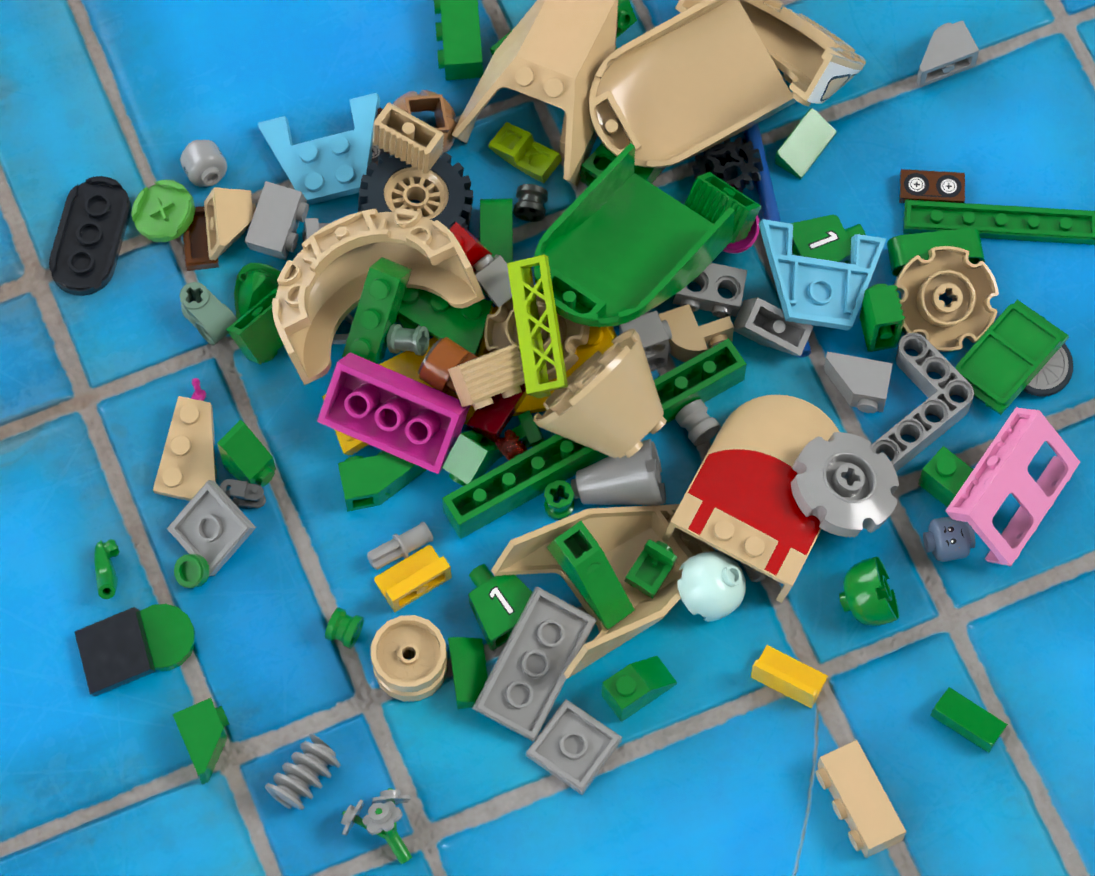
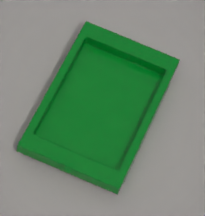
(1010, 355)

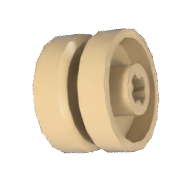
(413, 639)

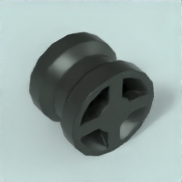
(530, 202)

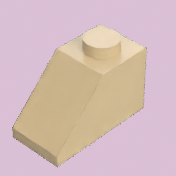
(227, 218)

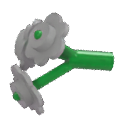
(381, 820)

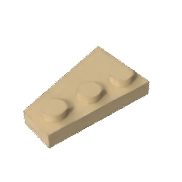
(188, 451)

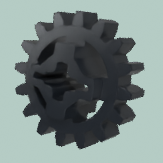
(728, 163)

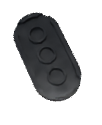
(90, 236)

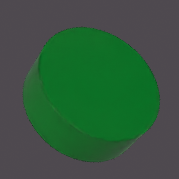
(191, 570)

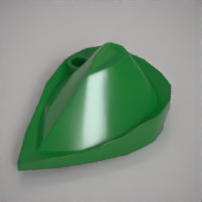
(252, 285)

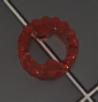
(509, 445)

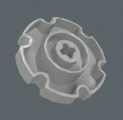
(844, 484)

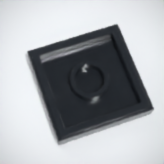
(114, 651)

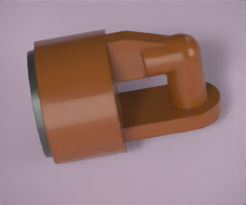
(438, 360)

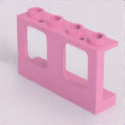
(1005, 471)

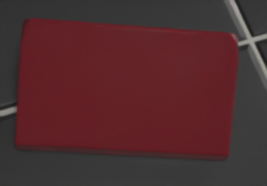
(493, 418)

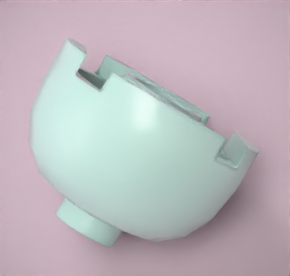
(711, 585)

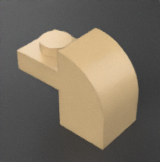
(689, 338)

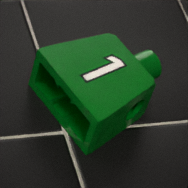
(824, 238)
(497, 604)

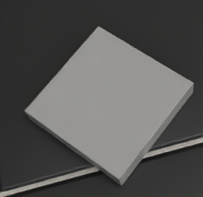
(211, 526)
(574, 746)

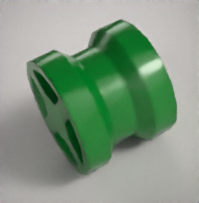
(344, 627)

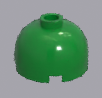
(869, 593)

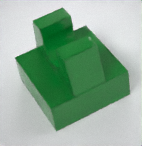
(528, 430)

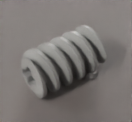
(303, 774)

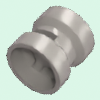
(697, 422)

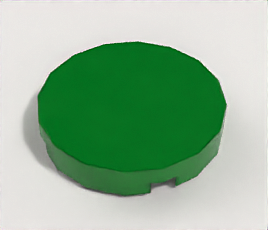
(168, 635)

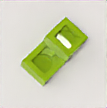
(523, 153)

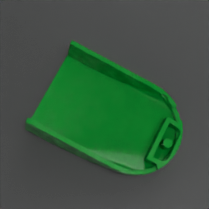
(626, 247)

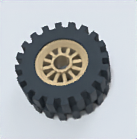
(442, 191)

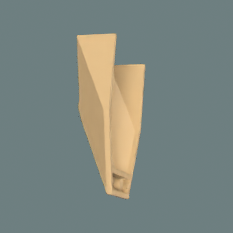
(555, 61)
(622, 537)

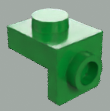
(651, 568)

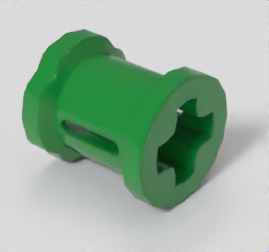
(552, 493)

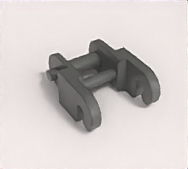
(244, 493)

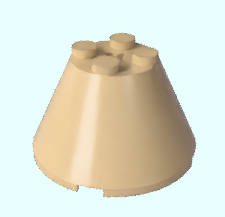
(607, 401)

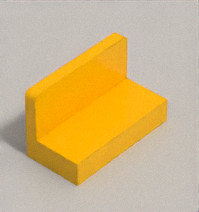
(413, 577)
(788, 676)

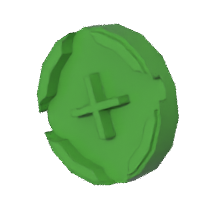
(163, 211)

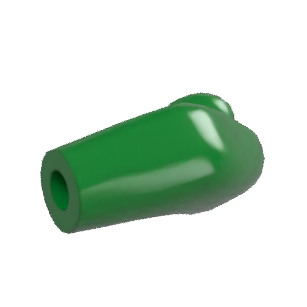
(104, 570)

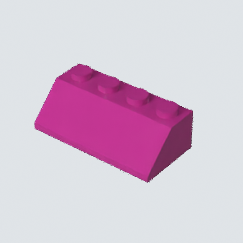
(392, 412)

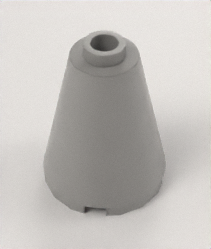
(622, 480)

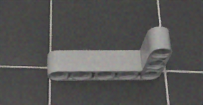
(937, 404)

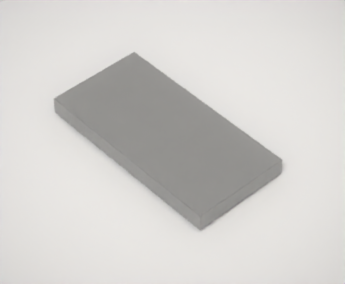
(533, 664)

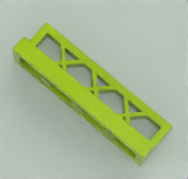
(530, 326)

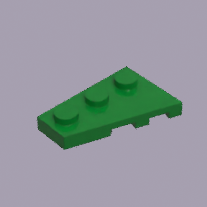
(442, 320)

